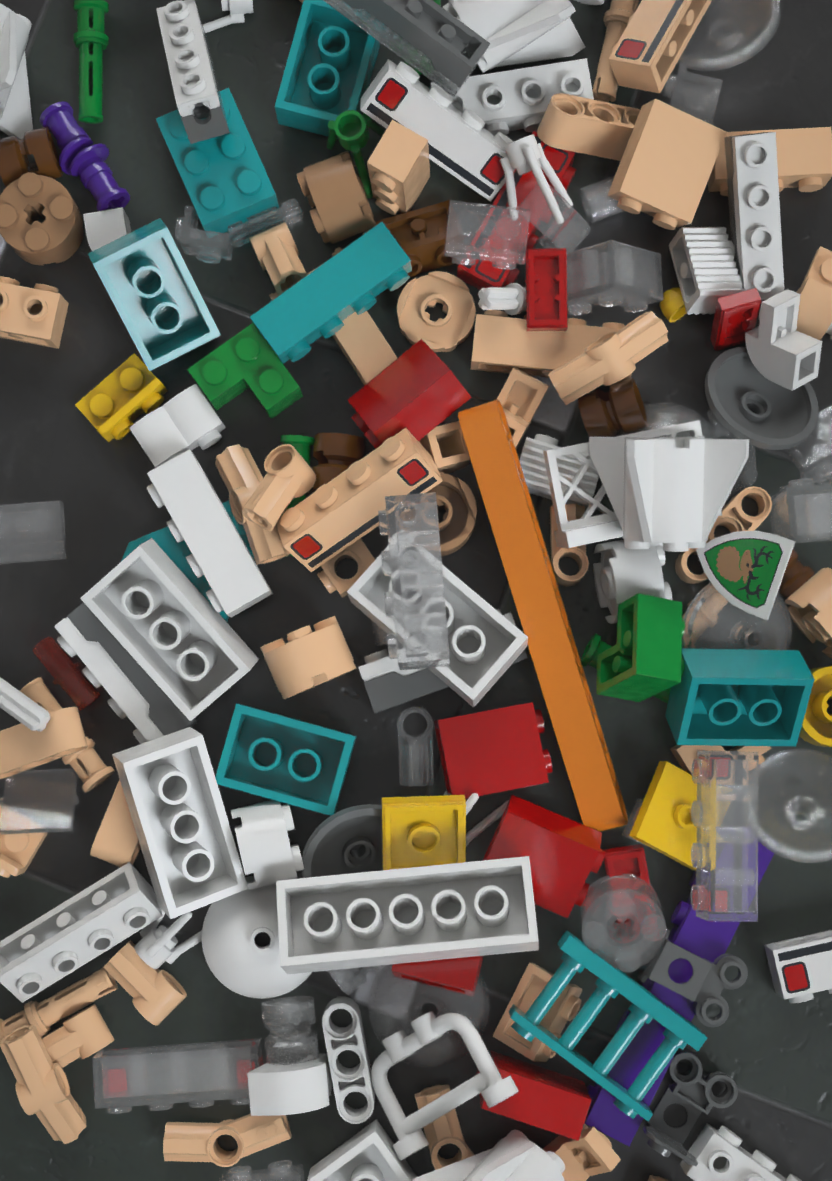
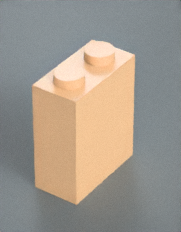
(666, 165)

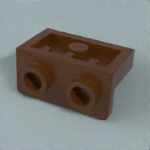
(422, 236)

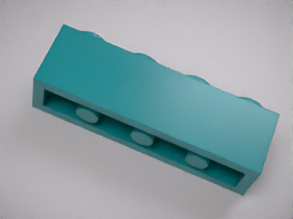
(333, 293)

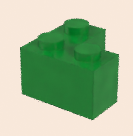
(244, 364)
(646, 650)

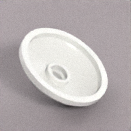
(231, 946)

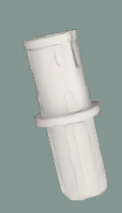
(510, 299)

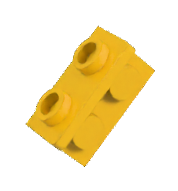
(122, 398)

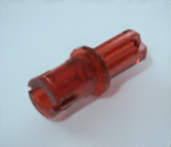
(65, 673)

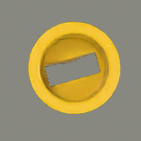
(673, 305)

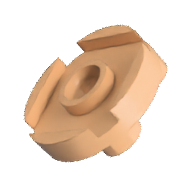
(427, 291)

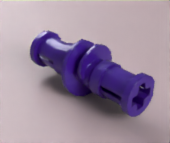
(83, 158)

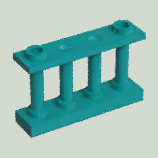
(643, 1009)

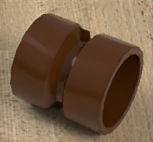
(15, 161)
(613, 410)
(335, 455)

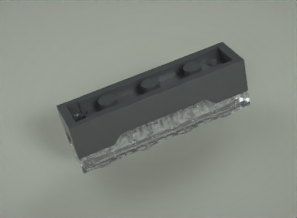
(421, 36)

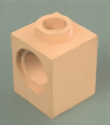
(357, 552)

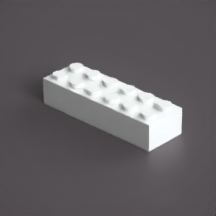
(406, 915)

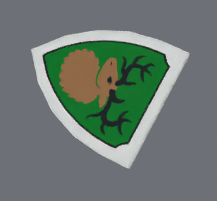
(747, 568)

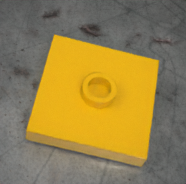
(666, 814)
(423, 831)

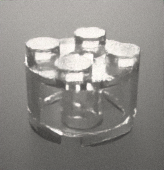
(629, 943)

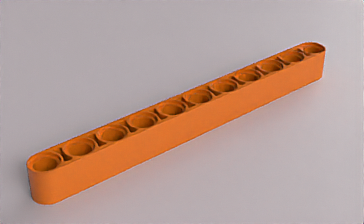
(543, 616)

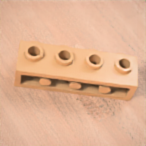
(31, 313)

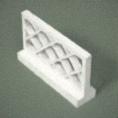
(598, 527)

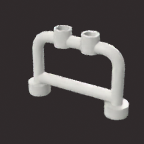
(400, 1046)

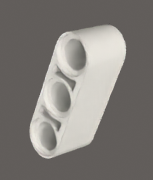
(348, 1079)

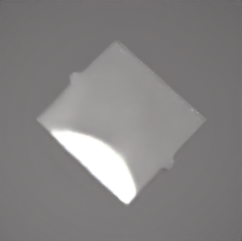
(39, 801)

